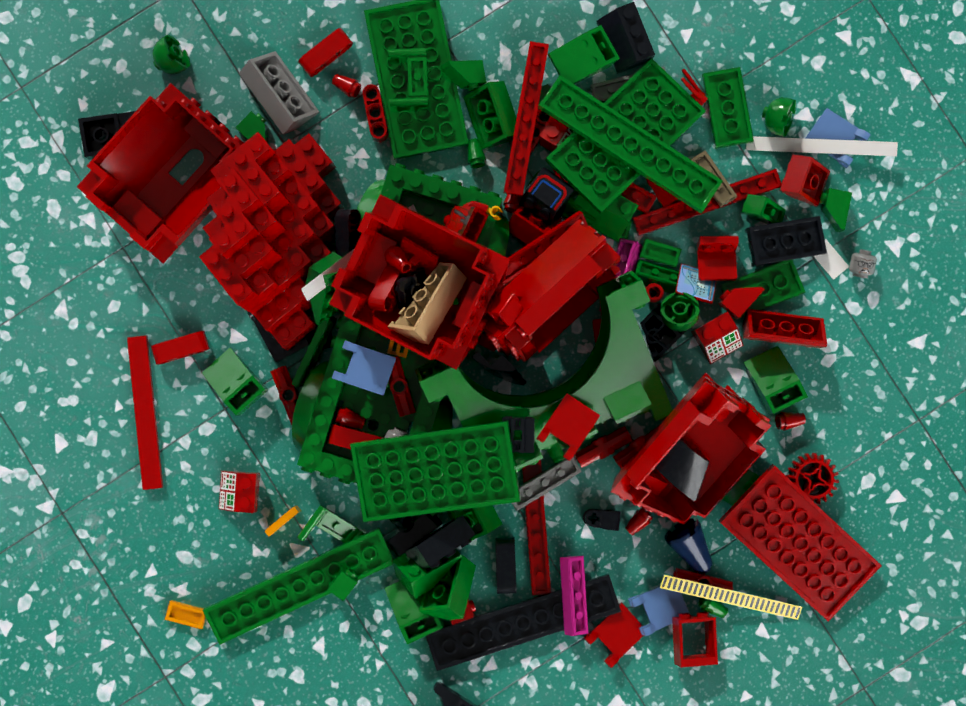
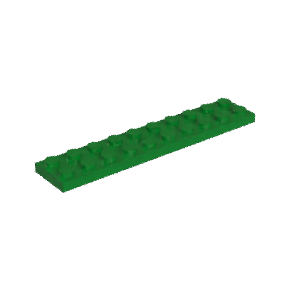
(630, 144)
(296, 586)

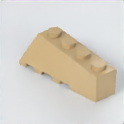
(430, 304)

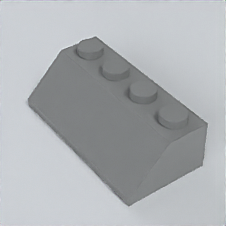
(278, 92)

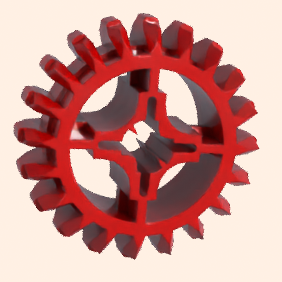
(819, 462)

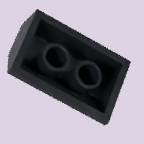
(627, 37)
(441, 543)

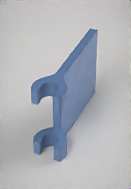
(836, 128)
(367, 369)
(659, 607)

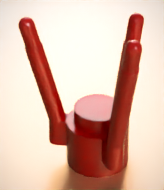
(697, 94)

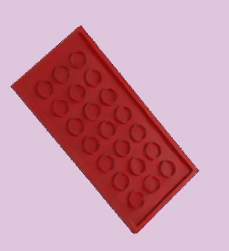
(800, 542)

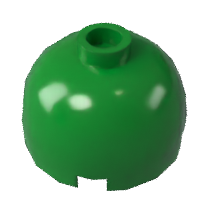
(169, 56)
(779, 115)
(679, 311)

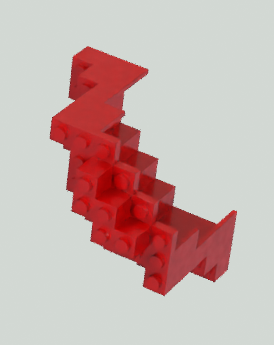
(271, 230)

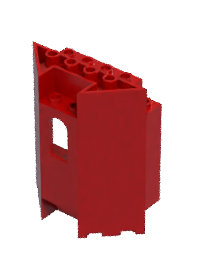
(133, 169)
(555, 291)
(463, 321)
(717, 425)

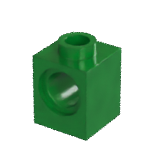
(343, 583)

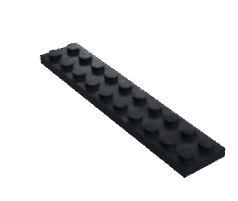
(515, 624)

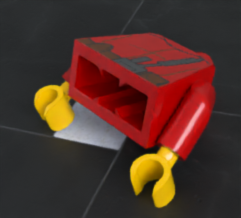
(470, 218)

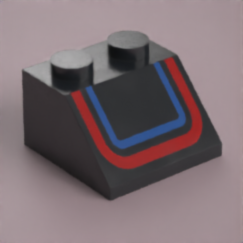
(547, 196)

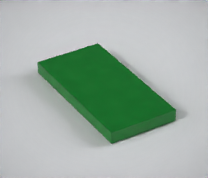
(727, 107)
(778, 280)

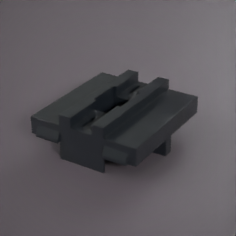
(408, 286)
(527, 426)

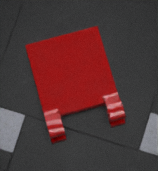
(570, 424)
(617, 633)

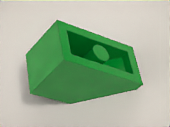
(465, 74)
(251, 125)
(836, 207)
(763, 209)

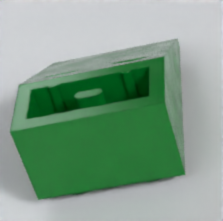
(584, 55)
(320, 302)
(775, 380)
(234, 382)
(420, 580)
(406, 611)

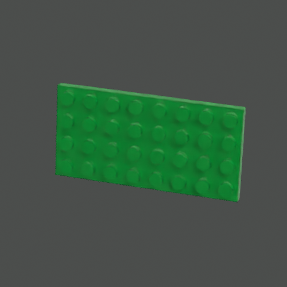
(648, 100)
(420, 127)
(435, 471)

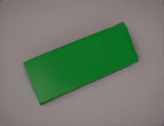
(657, 274)

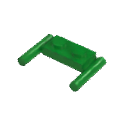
(416, 76)
(332, 524)

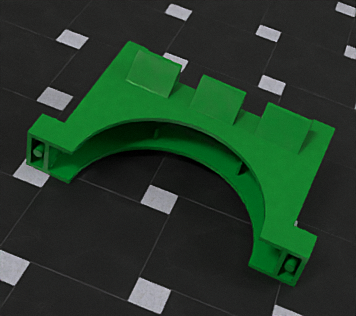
(613, 381)

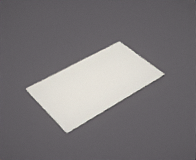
(832, 261)

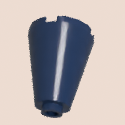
(690, 545)

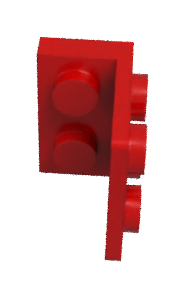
(717, 258)

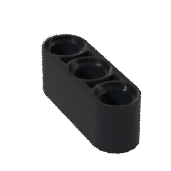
(346, 231)
(422, 527)
(505, 565)

